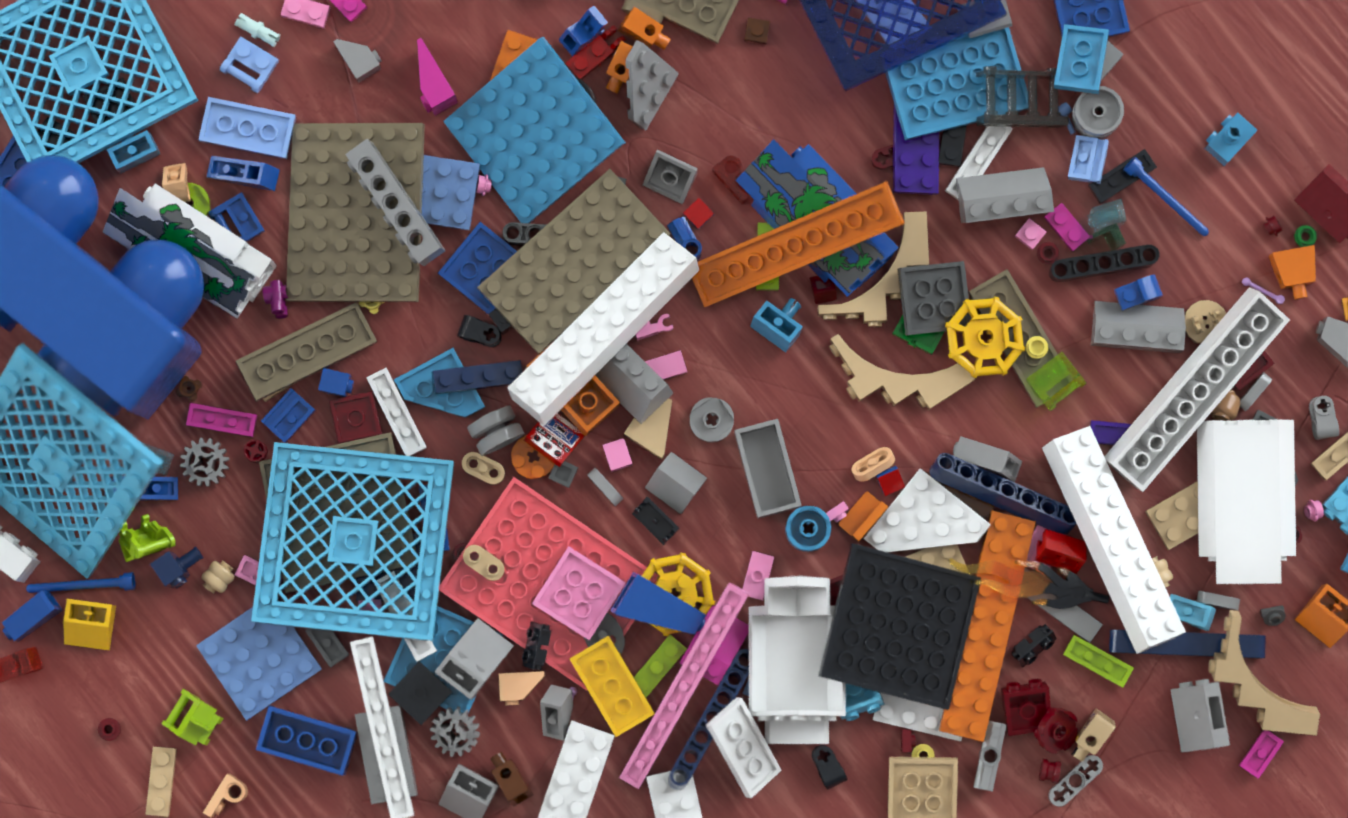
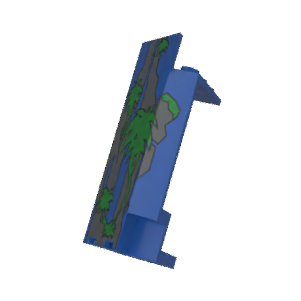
(799, 185)

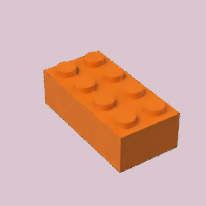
(589, 405)

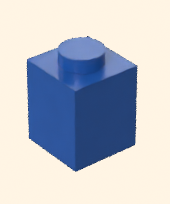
(335, 383)

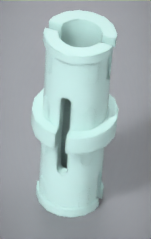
(257, 29)

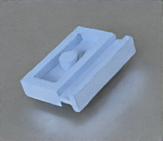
(1088, 159)

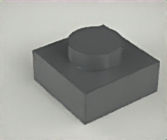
(564, 474)

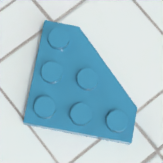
(418, 387)

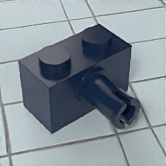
(173, 569)

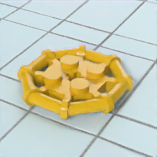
(994, 346)
(681, 582)

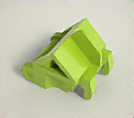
(144, 541)
(198, 721)

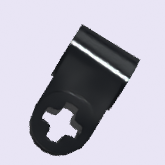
(476, 330)
(829, 770)

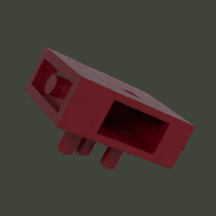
(1327, 202)

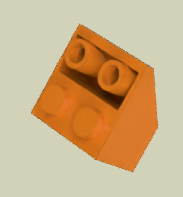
(1325, 615)

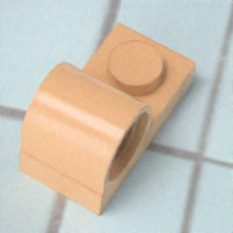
(176, 181)
(216, 804)

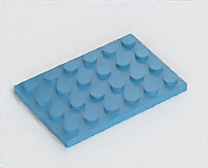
(942, 85)

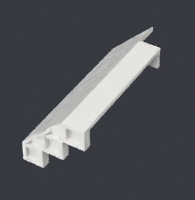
(1246, 498)

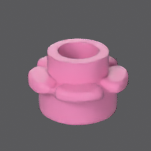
(483, 185)
(1314, 510)

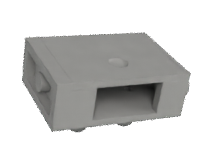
(1200, 716)

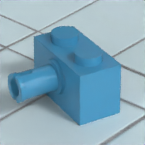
(1230, 139)
(133, 151)
(778, 324)

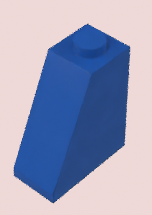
(31, 616)

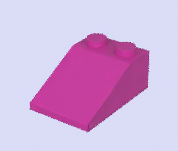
(435, 89)
(726, 651)

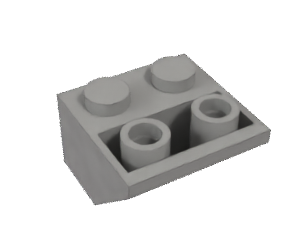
(468, 793)

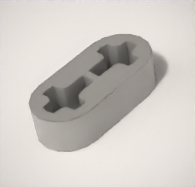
(1255, 391)
(605, 487)
(1218, 600)

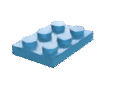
(1081, 59)

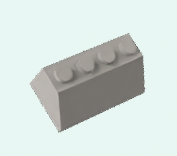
(1004, 195)
(1138, 327)
(634, 383)

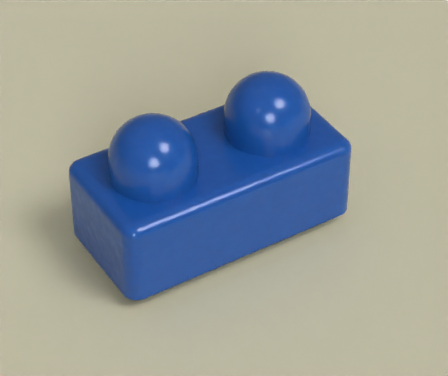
(101, 328)

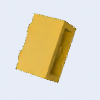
(88, 624)

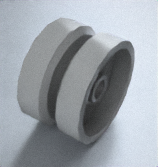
(1094, 125)
(493, 427)

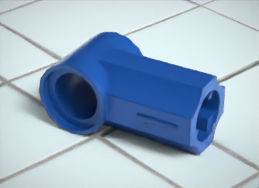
(684, 235)

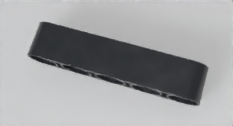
(1114, 259)

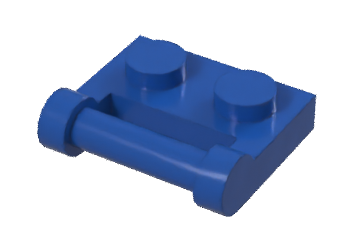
(242, 216)

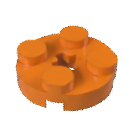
(524, 467)

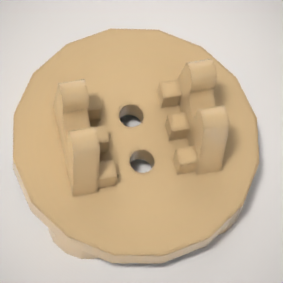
(1196, 324)

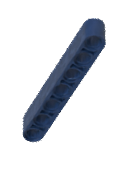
(1038, 508)
(1190, 644)
(714, 707)

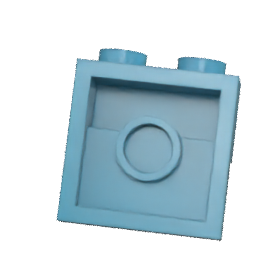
(1337, 505)
(861, 700)

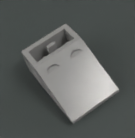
(474, 659)

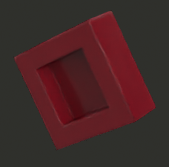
(907, 740)

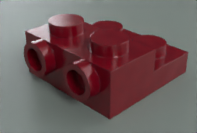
(1025, 705)

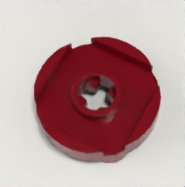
(1054, 719)

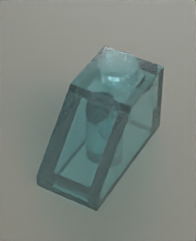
(1107, 215)

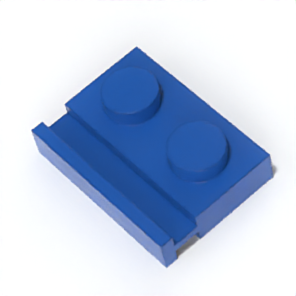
(288, 415)

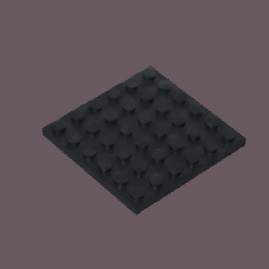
(899, 626)

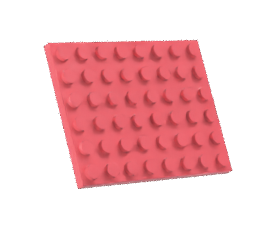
(530, 540)

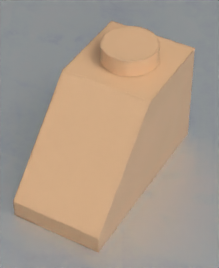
(518, 685)

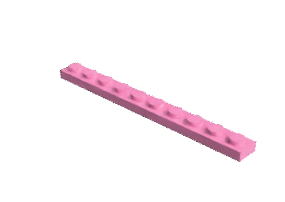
(684, 685)

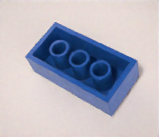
(307, 740)

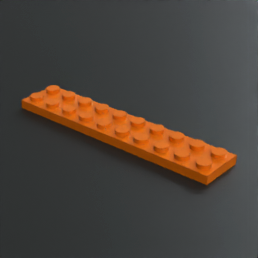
(797, 244)
(988, 632)

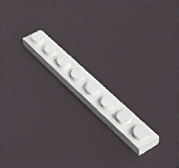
(382, 728)

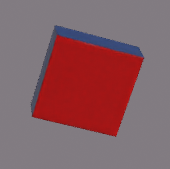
(698, 213)
(890, 481)

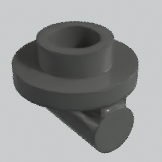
(1273, 615)

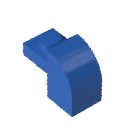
(583, 31)
(1138, 292)

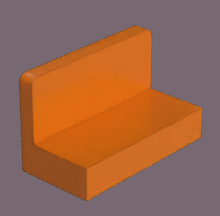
(862, 516)

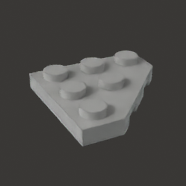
(647, 83)

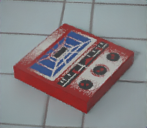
(555, 439)

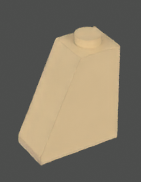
(653, 431)

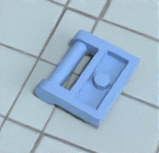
(254, 59)

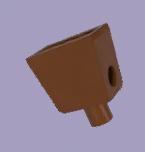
(514, 787)

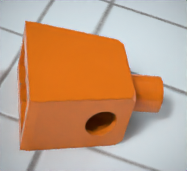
(635, 25)
(619, 59)
(1295, 269)

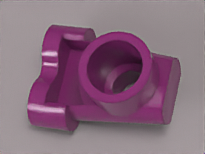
(276, 295)

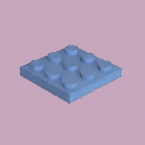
(449, 192)

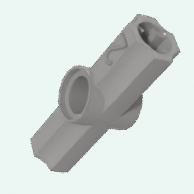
(987, 771)

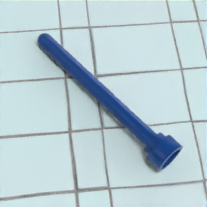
(1135, 168)
(125, 582)

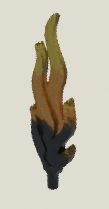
(1041, 581)

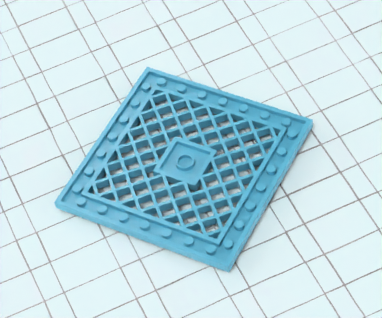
(81, 67)
(57, 463)
(352, 541)

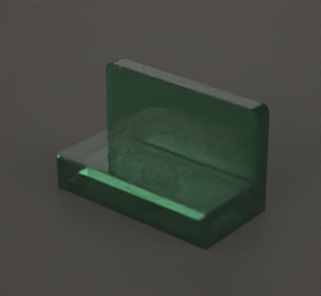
(1112, 235)

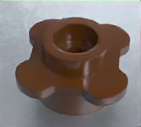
(191, 394)

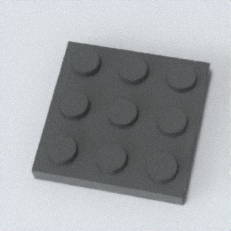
(932, 296)

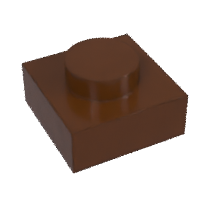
(757, 30)

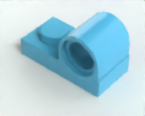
(1193, 612)

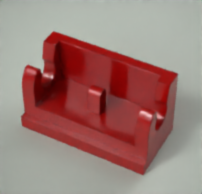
(1061, 551)

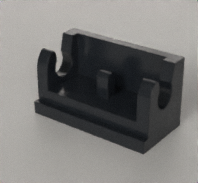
(655, 520)

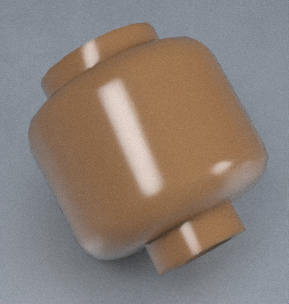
(1227, 408)

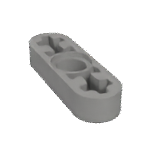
(1066, 796)

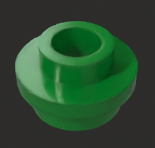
(1308, 230)

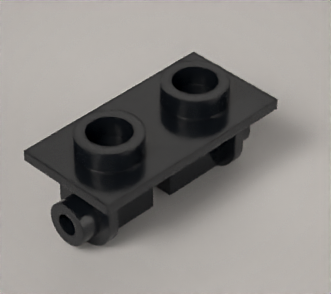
(537, 635)
(1042, 639)

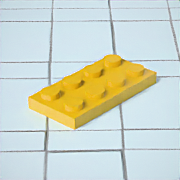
(612, 686)

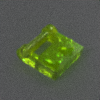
(1050, 375)

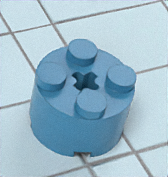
(821, 529)

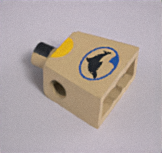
(1100, 727)

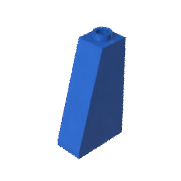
(654, 605)

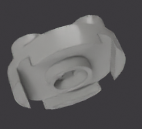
(699, 417)

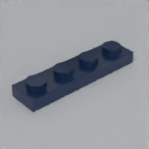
(476, 377)

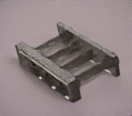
(1012, 117)

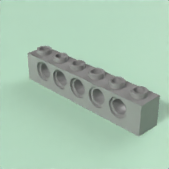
(430, 246)

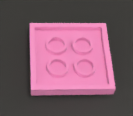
(578, 593)

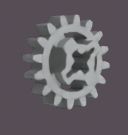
(195, 467)
(445, 730)

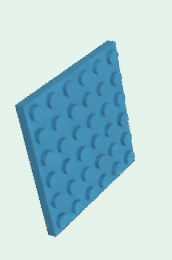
(534, 131)

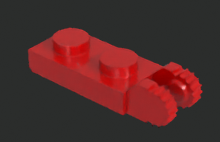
(594, 54)

